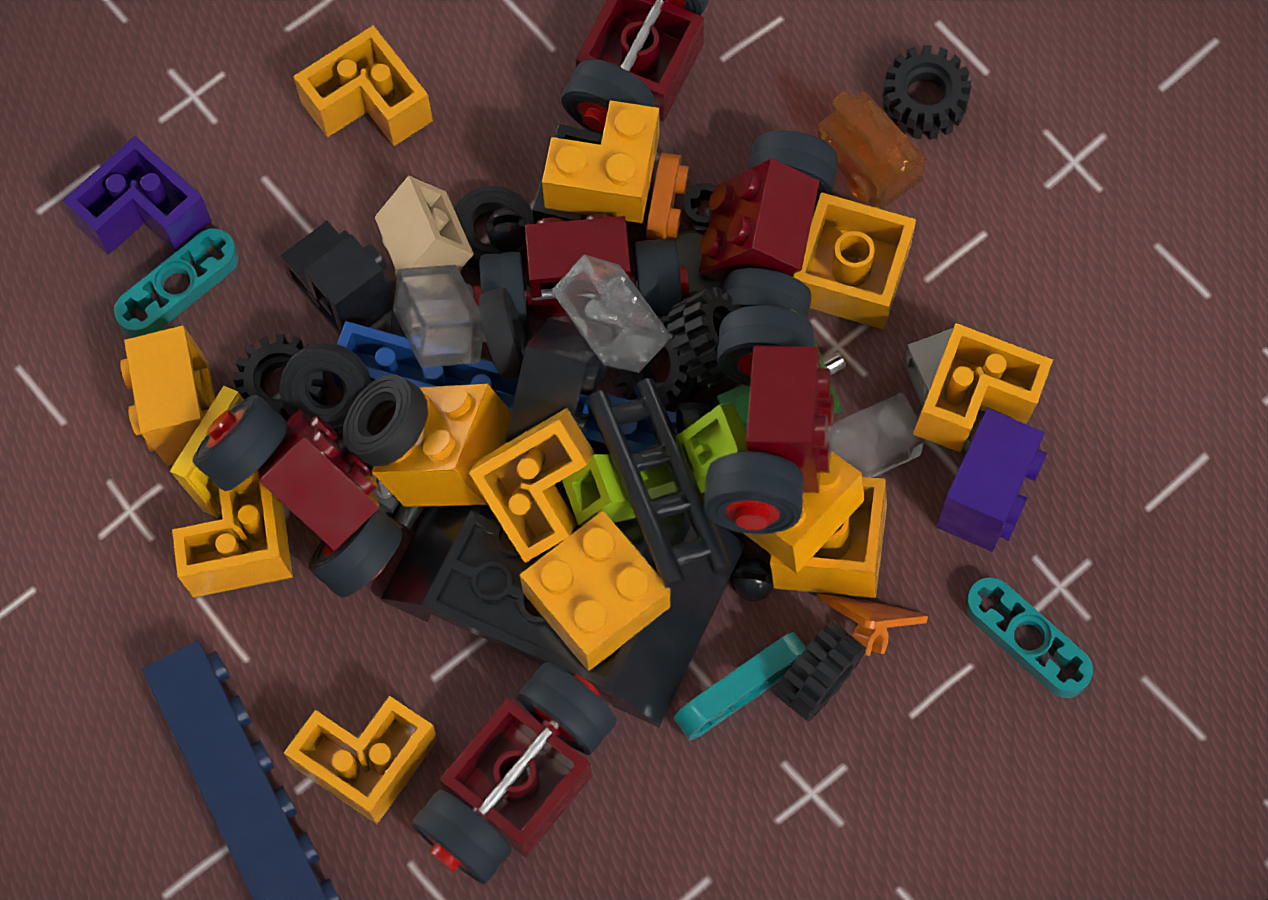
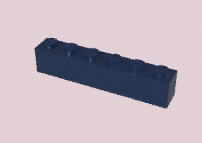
(234, 777)

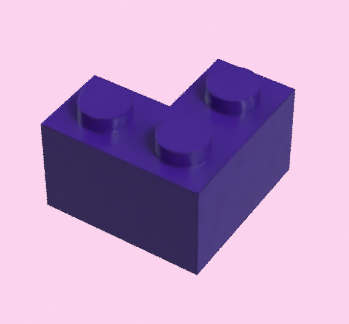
(135, 191)
(987, 485)

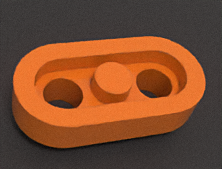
(669, 181)

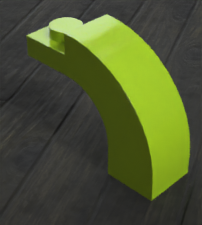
(600, 488)

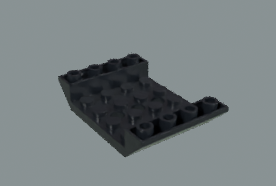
(470, 576)

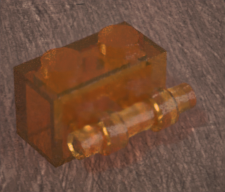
(871, 150)

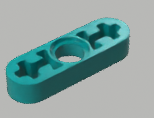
(174, 304)
(1028, 615)
(739, 687)

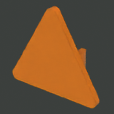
(872, 619)

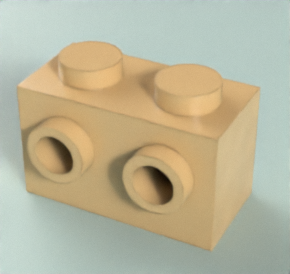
(422, 228)

